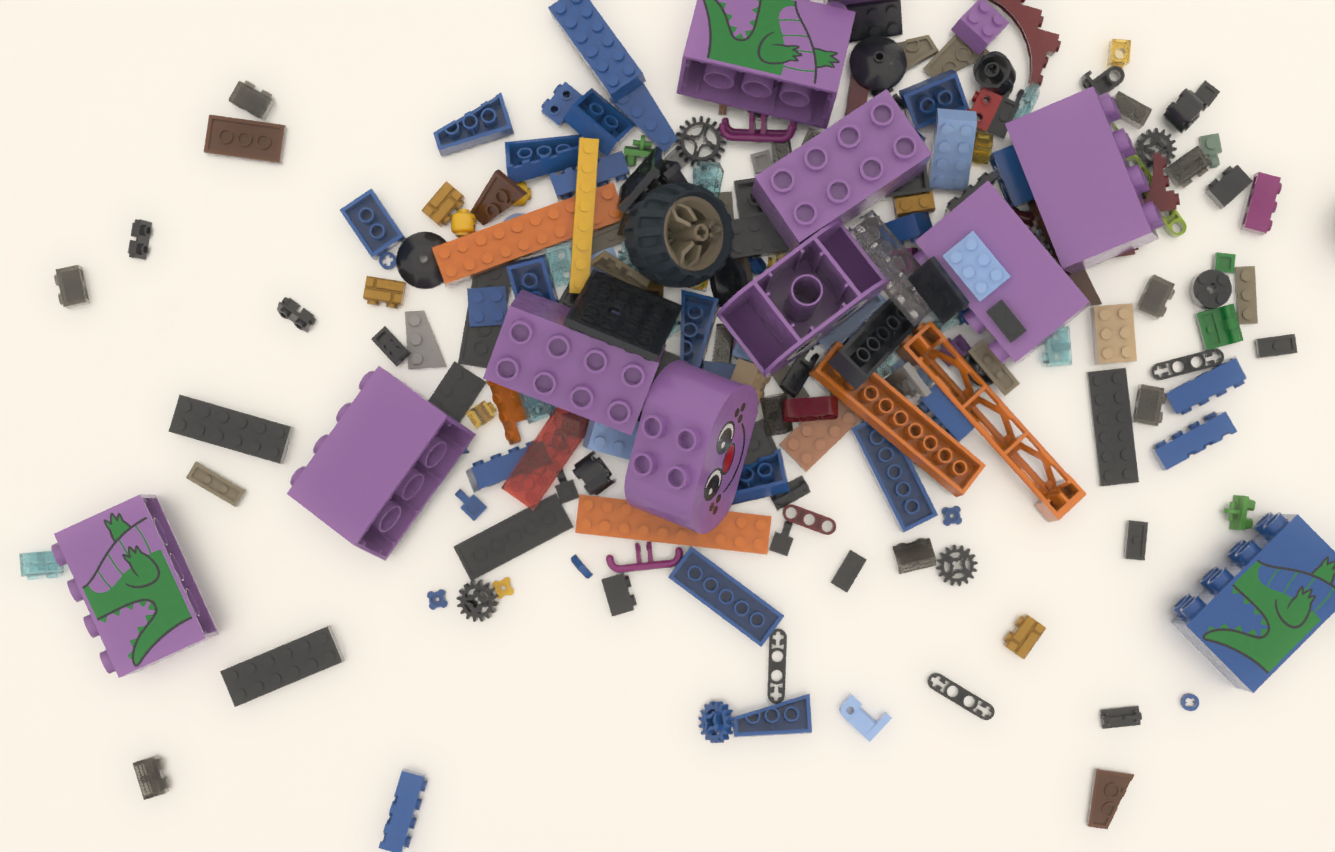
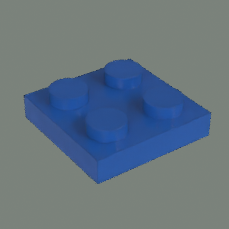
(487, 306)

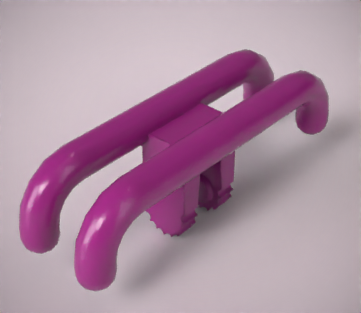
(756, 135)
(639, 566)

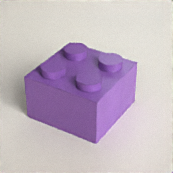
(980, 26)

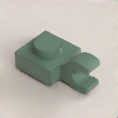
(1211, 146)

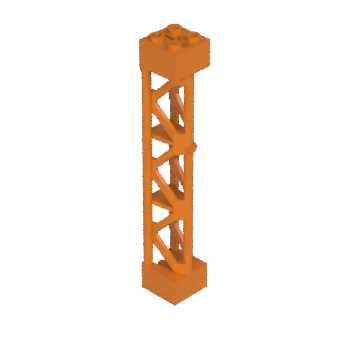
(1054, 498)

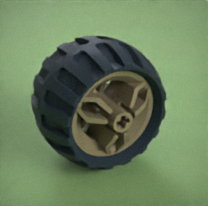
(679, 235)

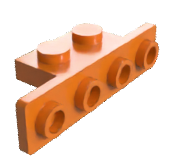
(509, 409)

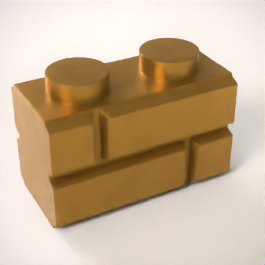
(913, 203)
(443, 204)
(384, 291)
(1024, 636)

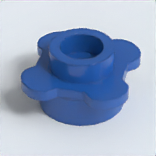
(757, 265)
(948, 511)
(433, 603)

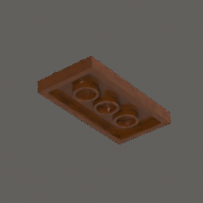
(244, 139)

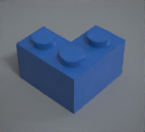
(910, 226)

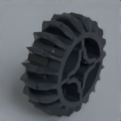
(692, 138)

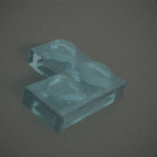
(1030, 97)

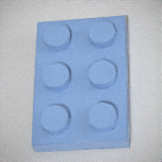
(976, 266)

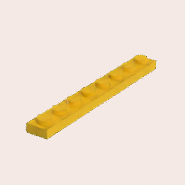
(583, 213)

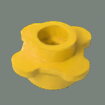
(506, 583)

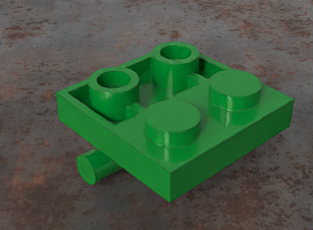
(1219, 327)

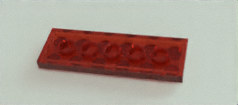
(546, 457)

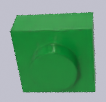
(1224, 262)

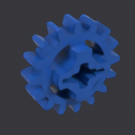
(716, 722)

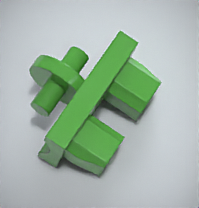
(632, 152)
(1238, 512)

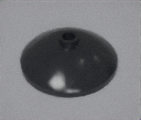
(876, 73)
(408, 262)
(728, 280)

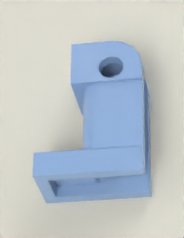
(861, 719)

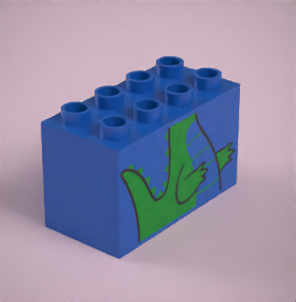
(1262, 601)

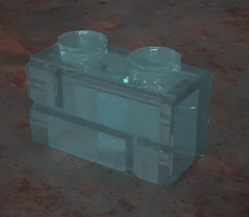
(38, 564)

